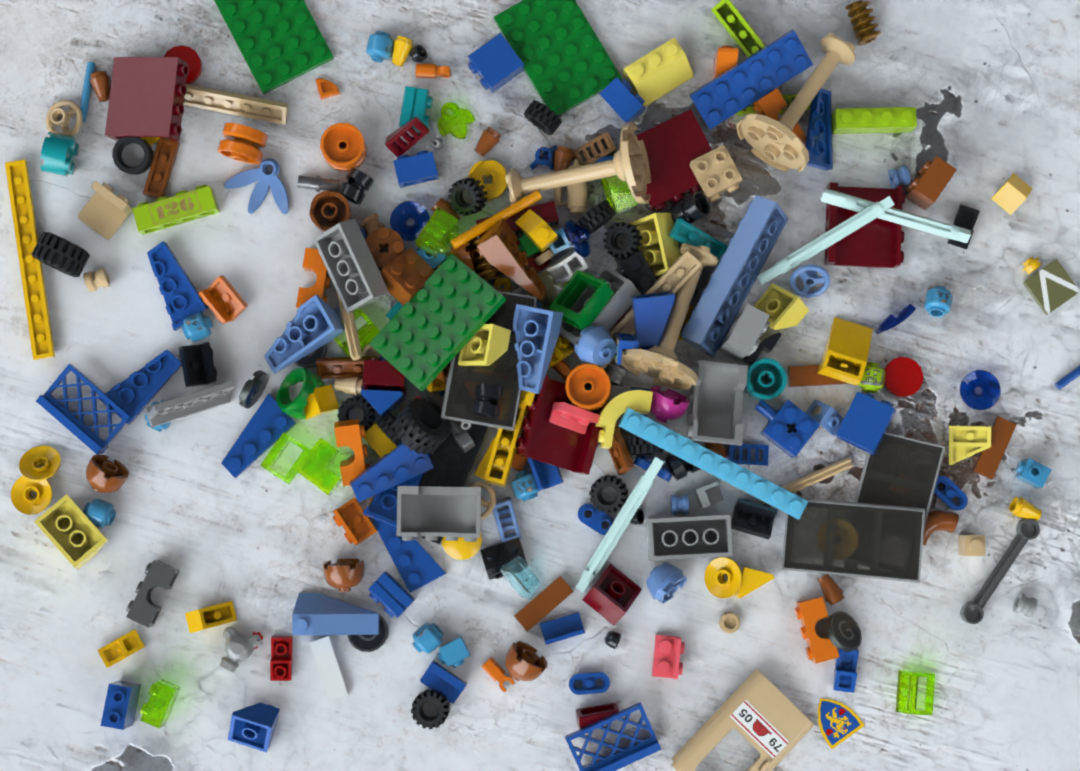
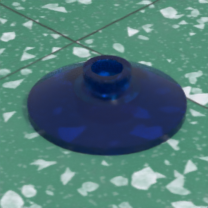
(405, 212)
(578, 238)
(989, 388)

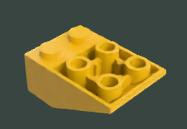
(846, 351)

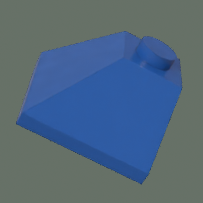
(254, 726)

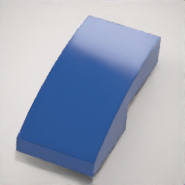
(845, 671)

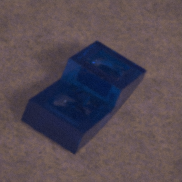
(891, 321)

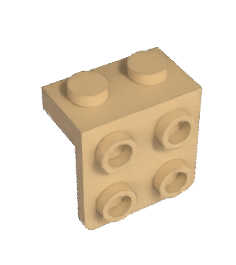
(716, 173)
(105, 210)

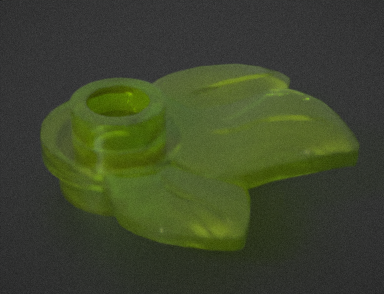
(454, 123)

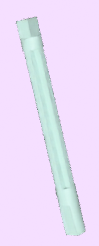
(898, 216)
(826, 240)
(619, 525)

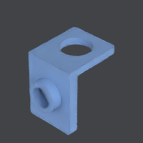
(827, 418)

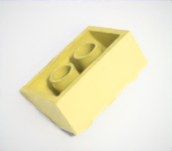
(659, 72)
(657, 246)
(71, 532)

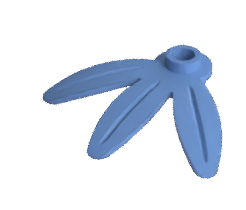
(261, 189)

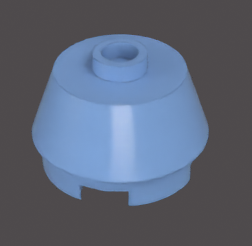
(595, 346)
(665, 581)

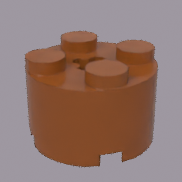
(329, 201)
(385, 238)

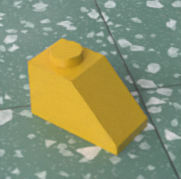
(536, 230)
(210, 616)

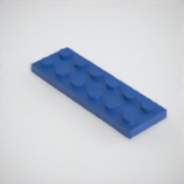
(751, 79)

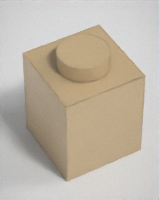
(971, 545)

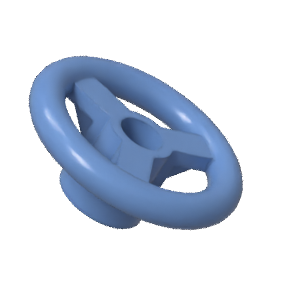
(809, 277)

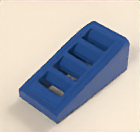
(731, 454)

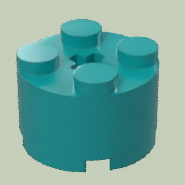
(58, 154)
(774, 373)

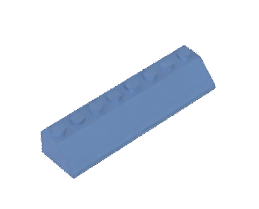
(734, 275)

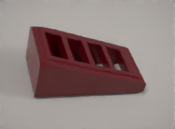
(397, 145)
(590, 715)

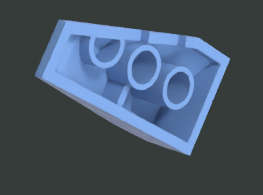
(309, 330)
(536, 338)
(330, 616)

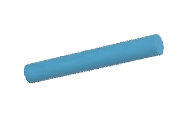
(86, 90)

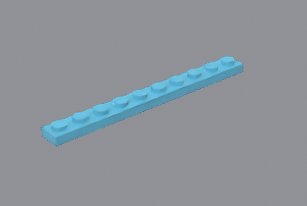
(713, 463)

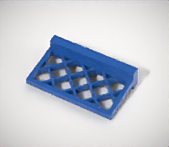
(75, 424)
(623, 756)

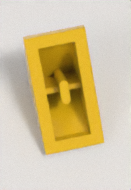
(752, 580)

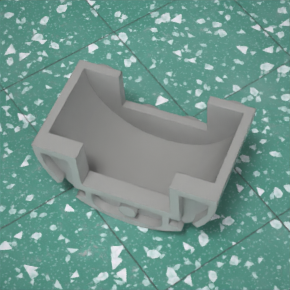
(717, 403)
(438, 512)

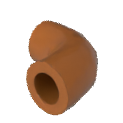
(941, 521)

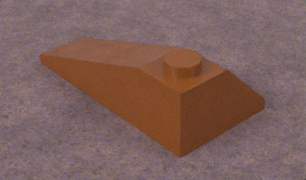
(503, 253)

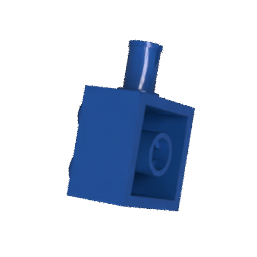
(776, 428)

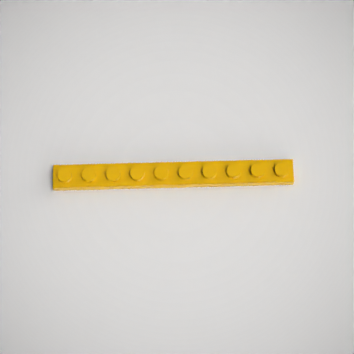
(30, 268)

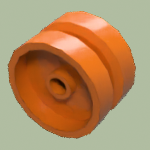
(344, 136)
(242, 143)
(595, 377)

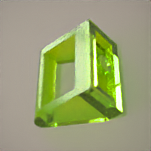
(365, 333)
(276, 452)
(907, 692)

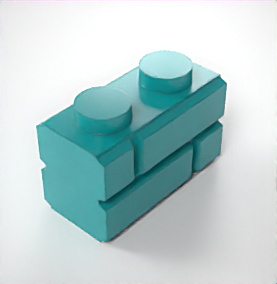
(415, 104)

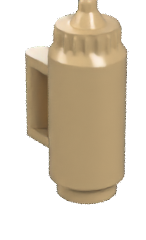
(576, 196)

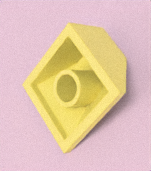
(782, 306)
(485, 346)

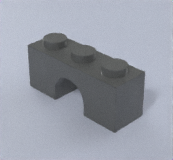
(142, 608)

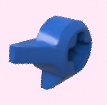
(544, 160)

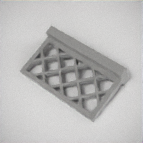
(189, 404)

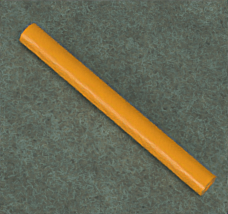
(491, 221)

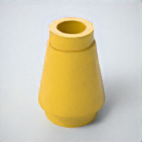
(401, 50)
(1022, 508)

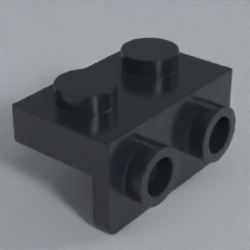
(638, 272)
(198, 364)
(753, 518)
(499, 555)

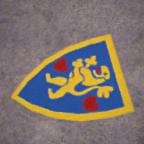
(837, 721)

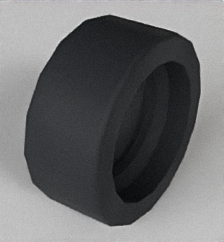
(117, 155)

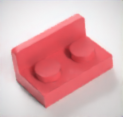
(572, 417)
(667, 656)

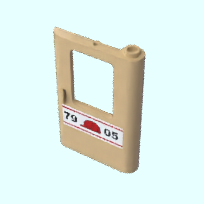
(759, 715)

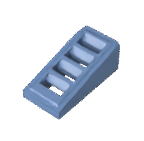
(499, 503)

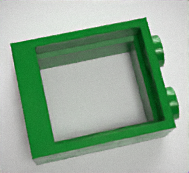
(572, 292)

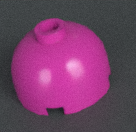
(668, 404)

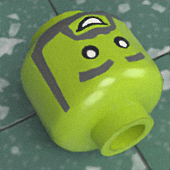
(873, 378)

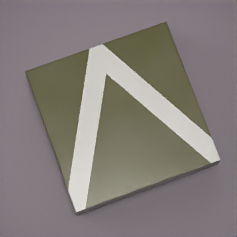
(1051, 287)

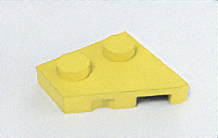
(967, 441)

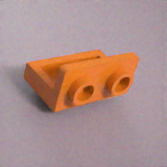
(223, 300)
(357, 526)

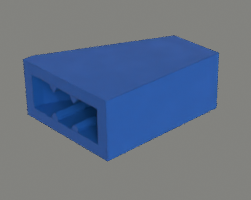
(651, 316)

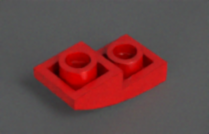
(281, 658)

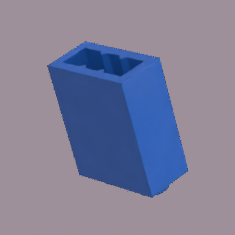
(866, 422)

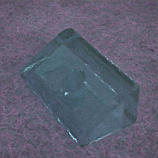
(521, 577)

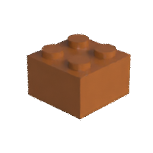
(931, 182)
(406, 275)

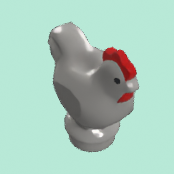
(238, 647)

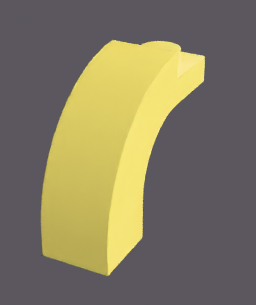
(636, 400)

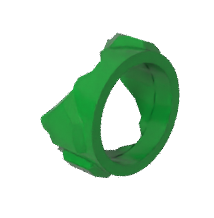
(296, 407)

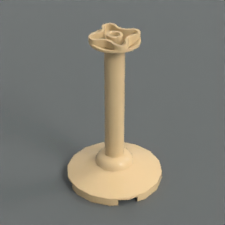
(773, 139)
(629, 165)
(660, 360)

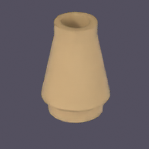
(349, 385)

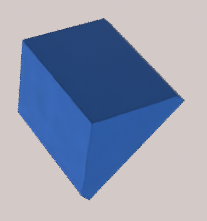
(383, 400)

